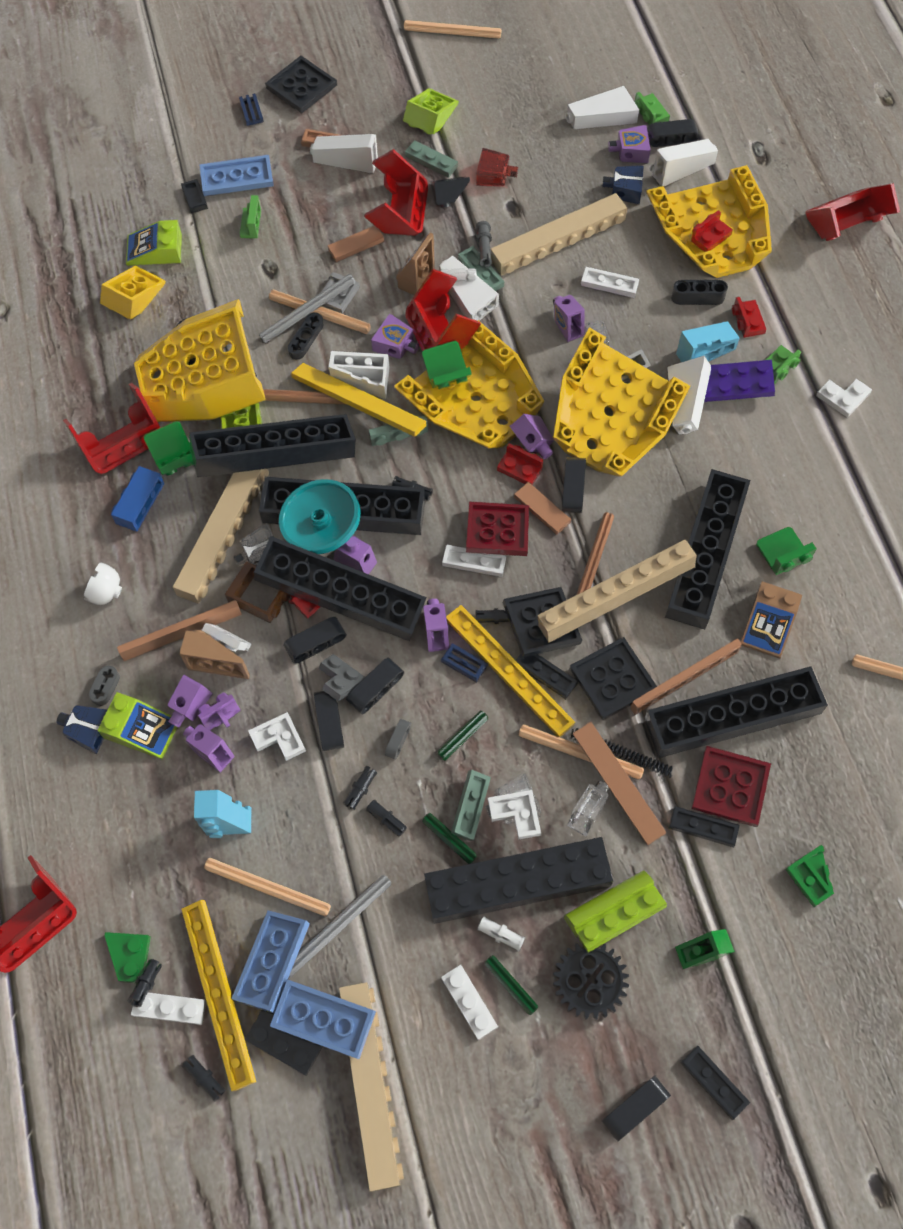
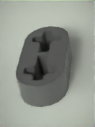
(104, 685)
(398, 739)

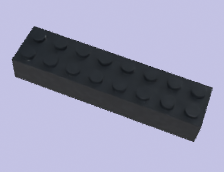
(272, 445)
(381, 506)
(711, 542)
(339, 588)
(735, 712)
(518, 880)

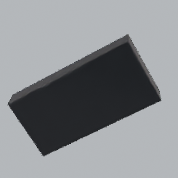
(194, 196)

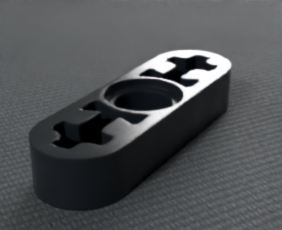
(305, 344)

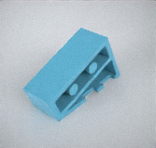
(707, 341)
(220, 815)

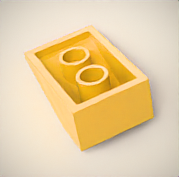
(130, 291)

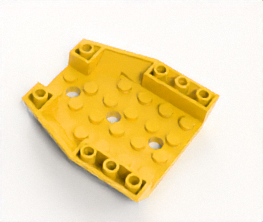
(740, 208)
(496, 378)
(214, 383)
(640, 408)

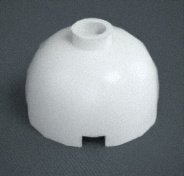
(103, 585)

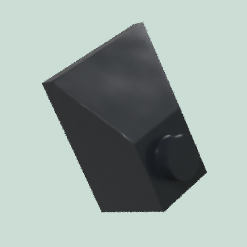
(448, 190)

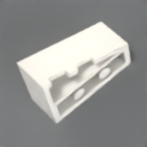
(362, 370)

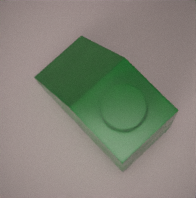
(704, 948)

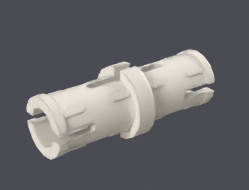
(501, 933)

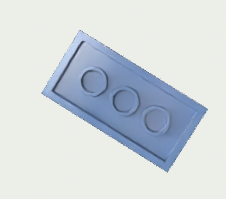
(236, 175)
(270, 961)
(323, 1019)

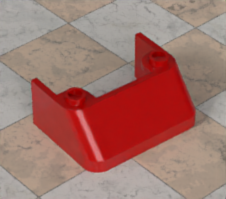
(408, 199)
(852, 209)
(427, 312)
(121, 444)
(36, 921)

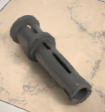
(484, 238)

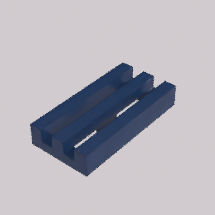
(248, 100)
(479, 671)

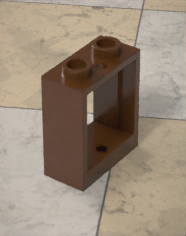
(239, 586)

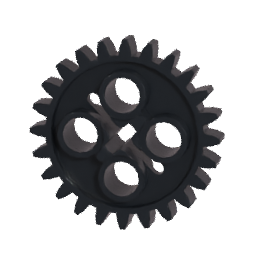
(608, 993)

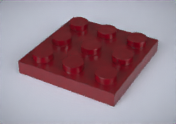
(497, 529)
(731, 786)

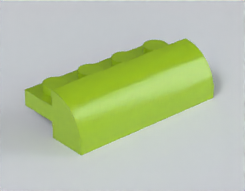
(615, 911)

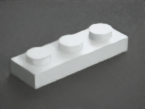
(610, 282)
(481, 563)
(469, 1002)
(171, 1008)

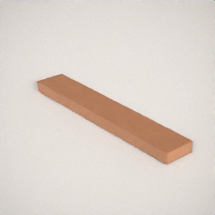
(177, 631)
(685, 676)
(619, 783)

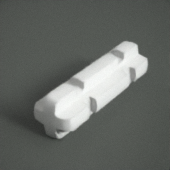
(461, 274)

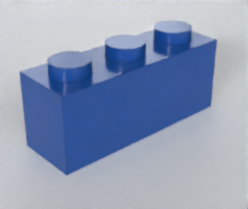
(137, 498)

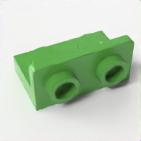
(651, 108)
(251, 218)
(783, 361)

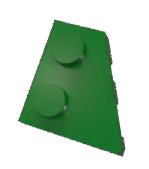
(812, 876)
(128, 954)

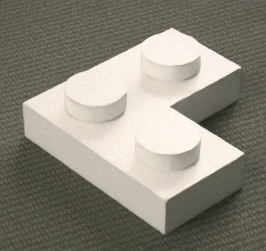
(844, 400)
(281, 731)
(521, 808)

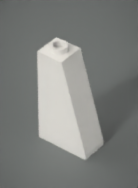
(602, 110)
(346, 151)
(683, 160)
(471, 296)
(696, 375)

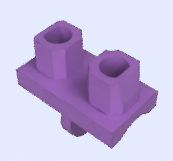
(220, 712)

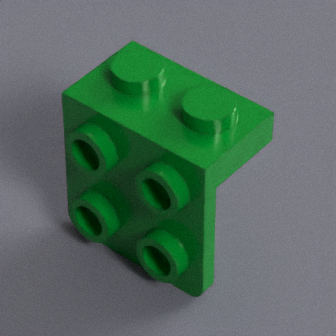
(445, 365)
(169, 448)
(785, 550)

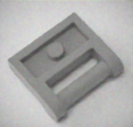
(342, 300)

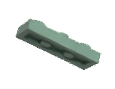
(431, 159)
(471, 259)
(388, 433)
(470, 805)

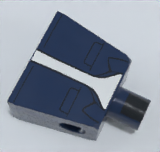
(626, 183)
(82, 726)

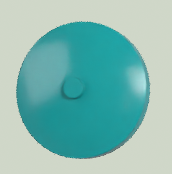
(320, 516)

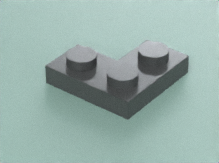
(342, 676)

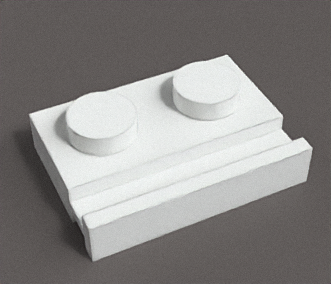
(232, 641)

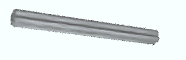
(307, 308)
(340, 922)

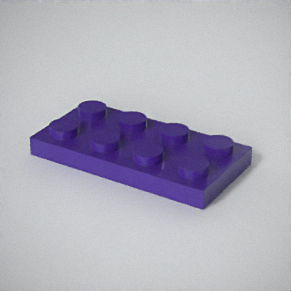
(740, 381)

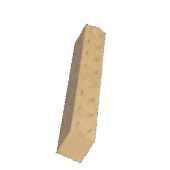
(558, 234)
(218, 534)
(616, 590)
(372, 1100)

